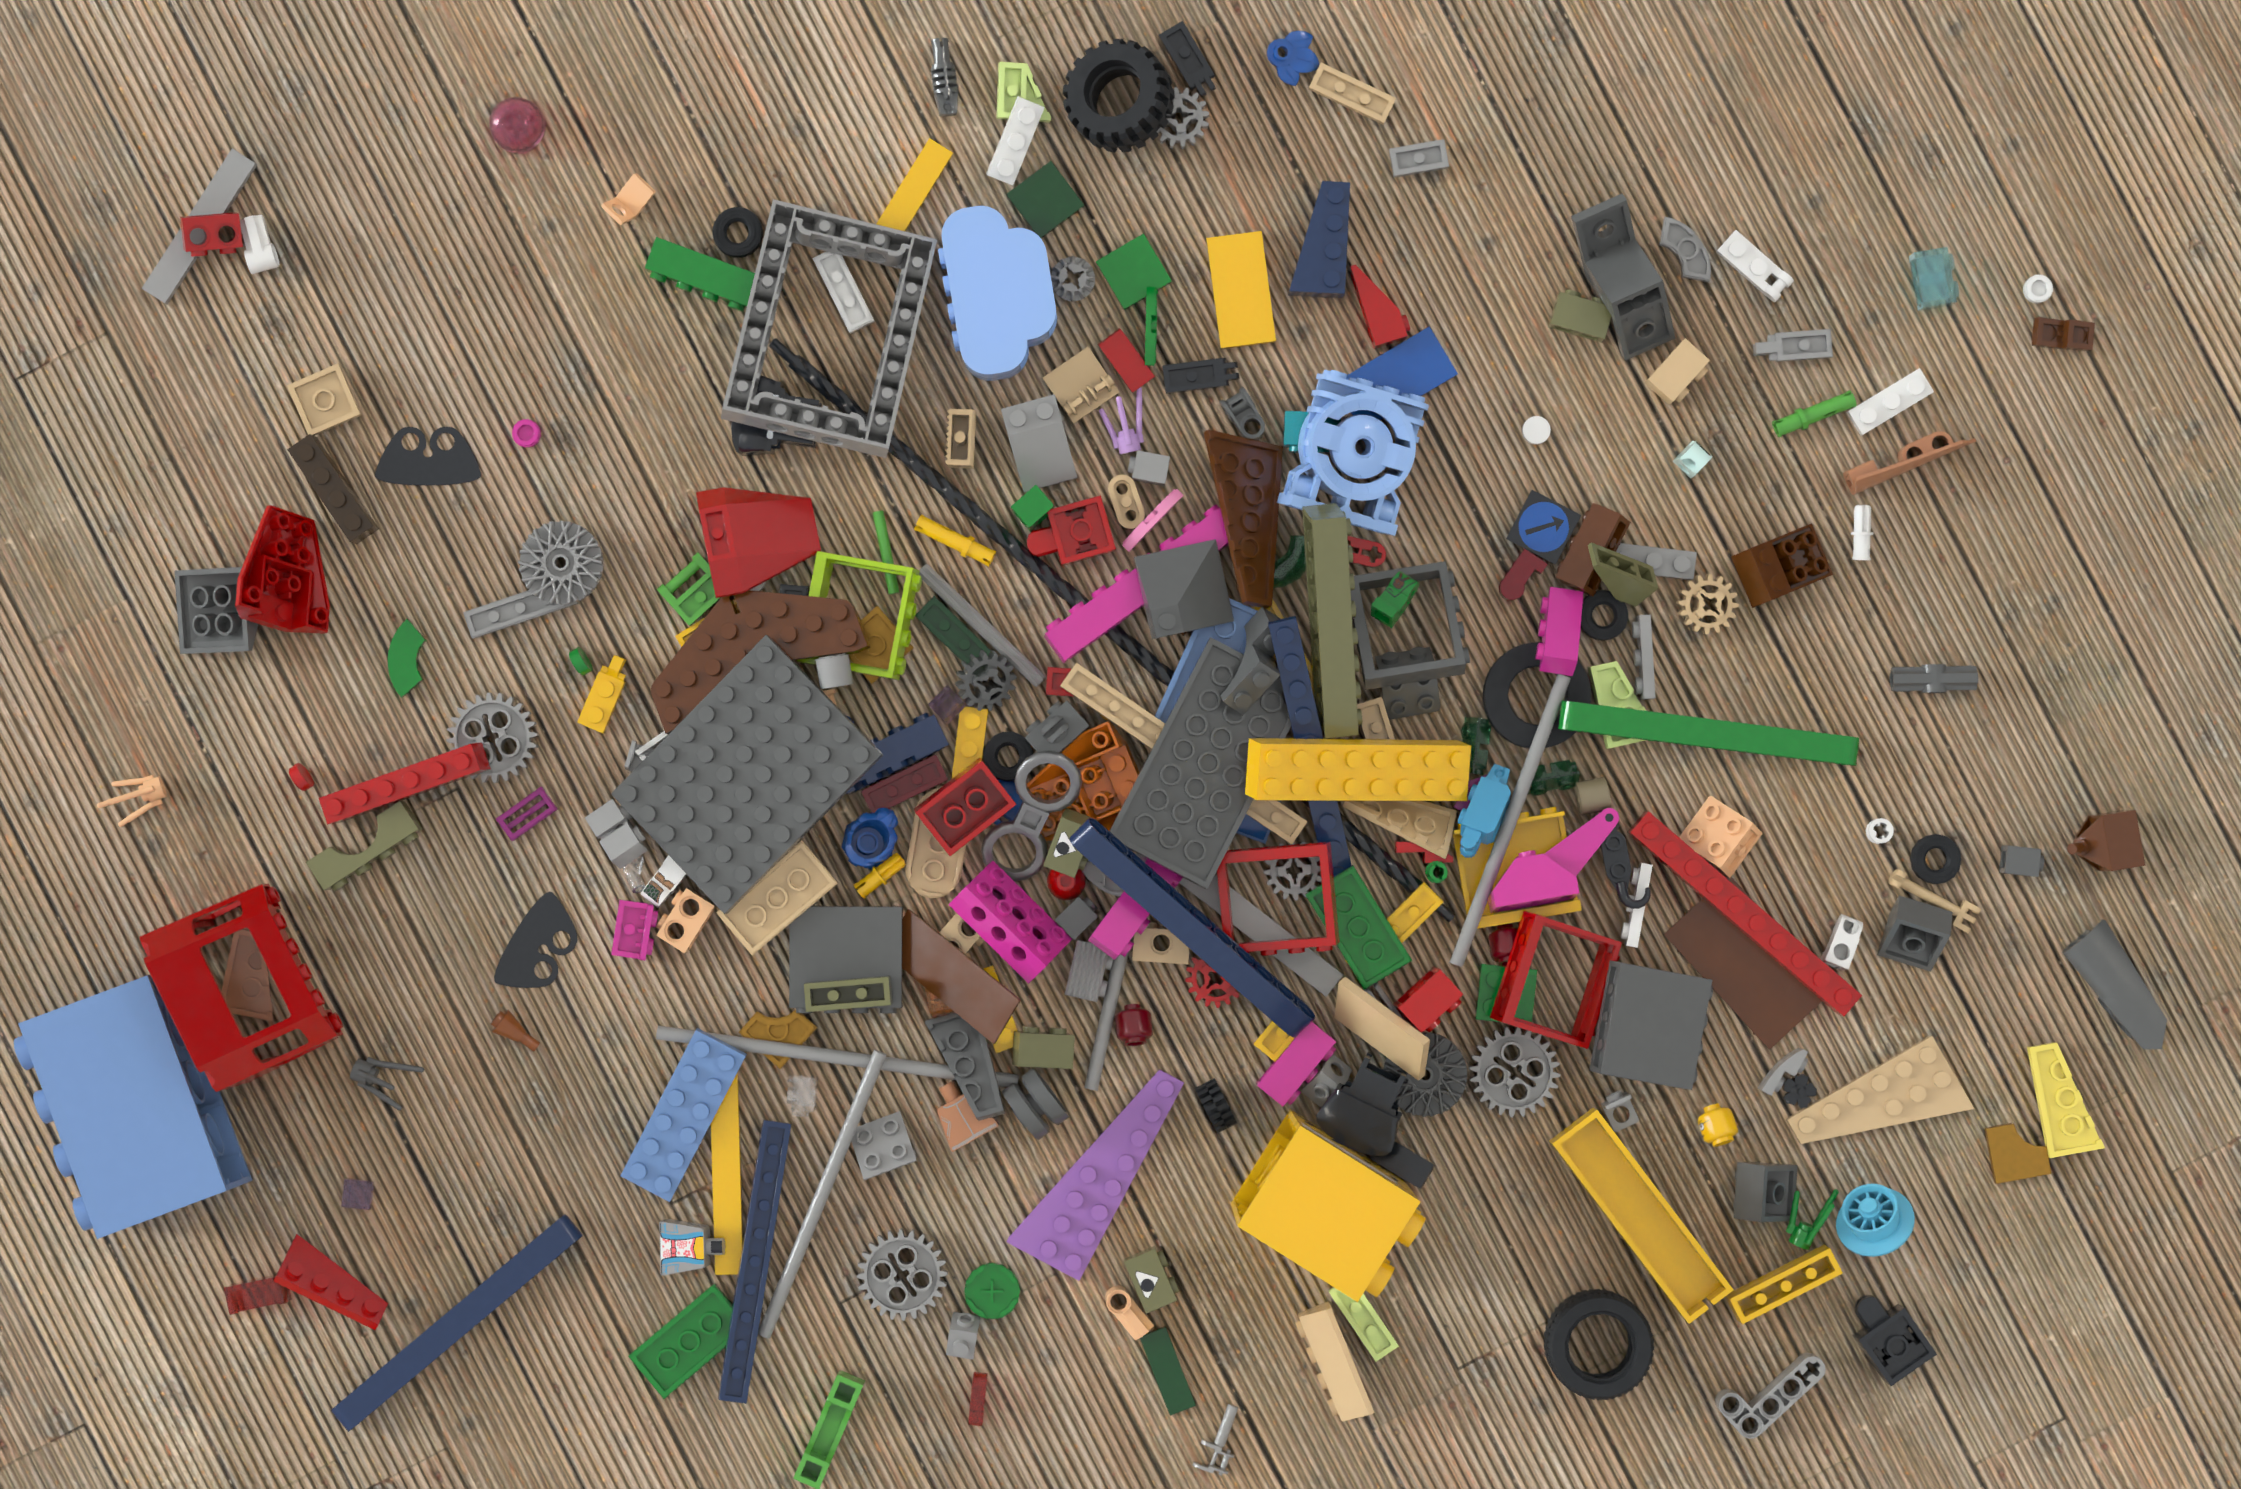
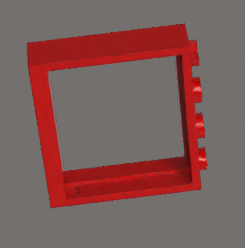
(1295, 945)
(1518, 968)

